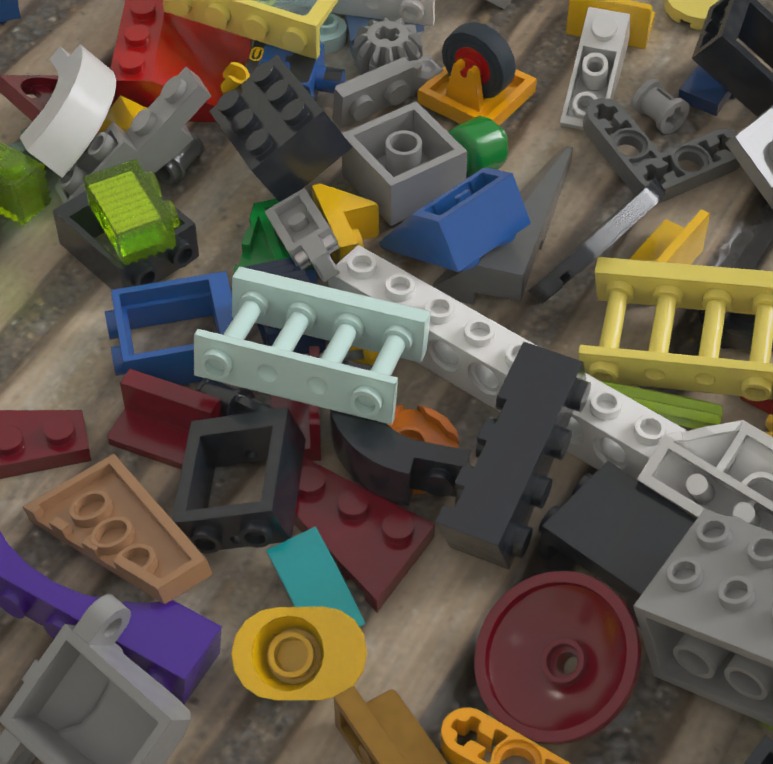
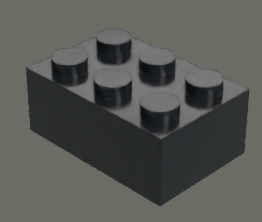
(279, 129)

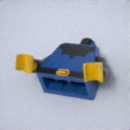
(309, 71)

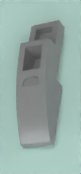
(153, 138)

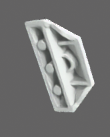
(717, 470)

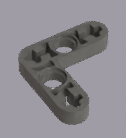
(650, 161)

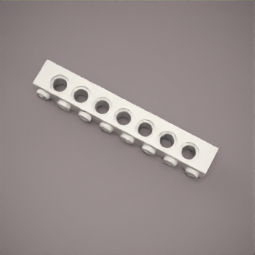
(480, 352)

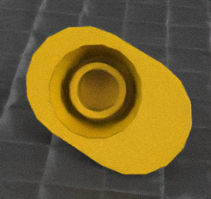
(299, 653)

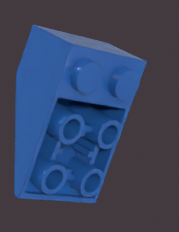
(463, 222)

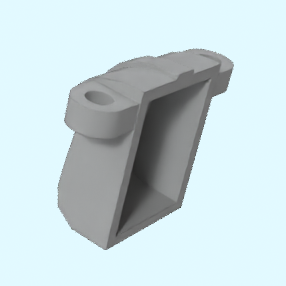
(91, 701)

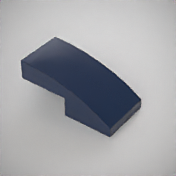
(704, 92)

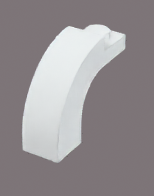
(73, 111)

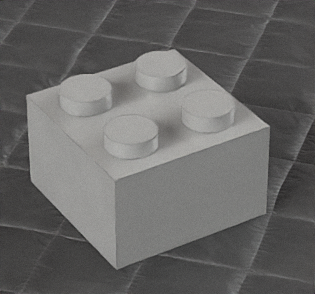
(403, 161)

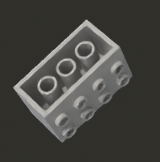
(712, 615)

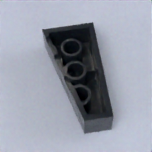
(515, 457)

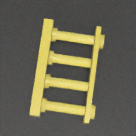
(687, 287)

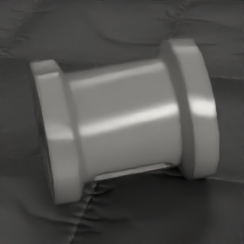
(660, 106)

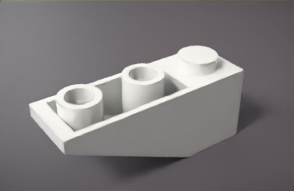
(596, 63)

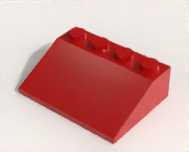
(160, 45)

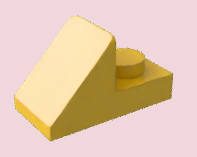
(348, 216)

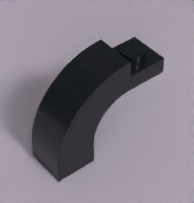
(391, 462)

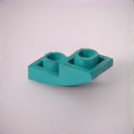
(312, 575)

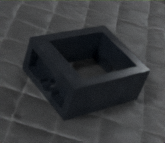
(730, 61)
(78, 228)
(233, 441)

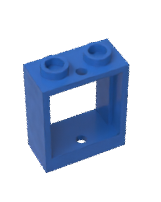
(164, 304)

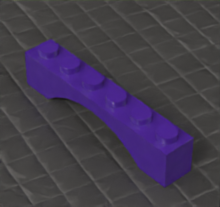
(161, 639)

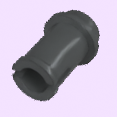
(175, 169)

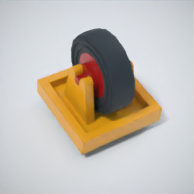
(477, 77)

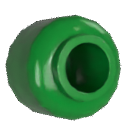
(484, 143)

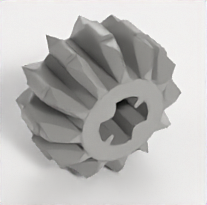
(385, 43)

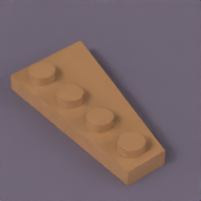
(122, 529)

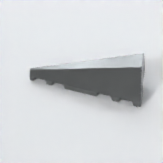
(507, 268)

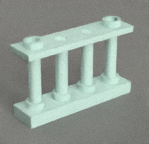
(322, 313)

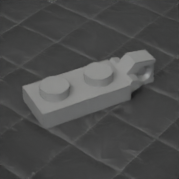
(381, 88)
(305, 233)

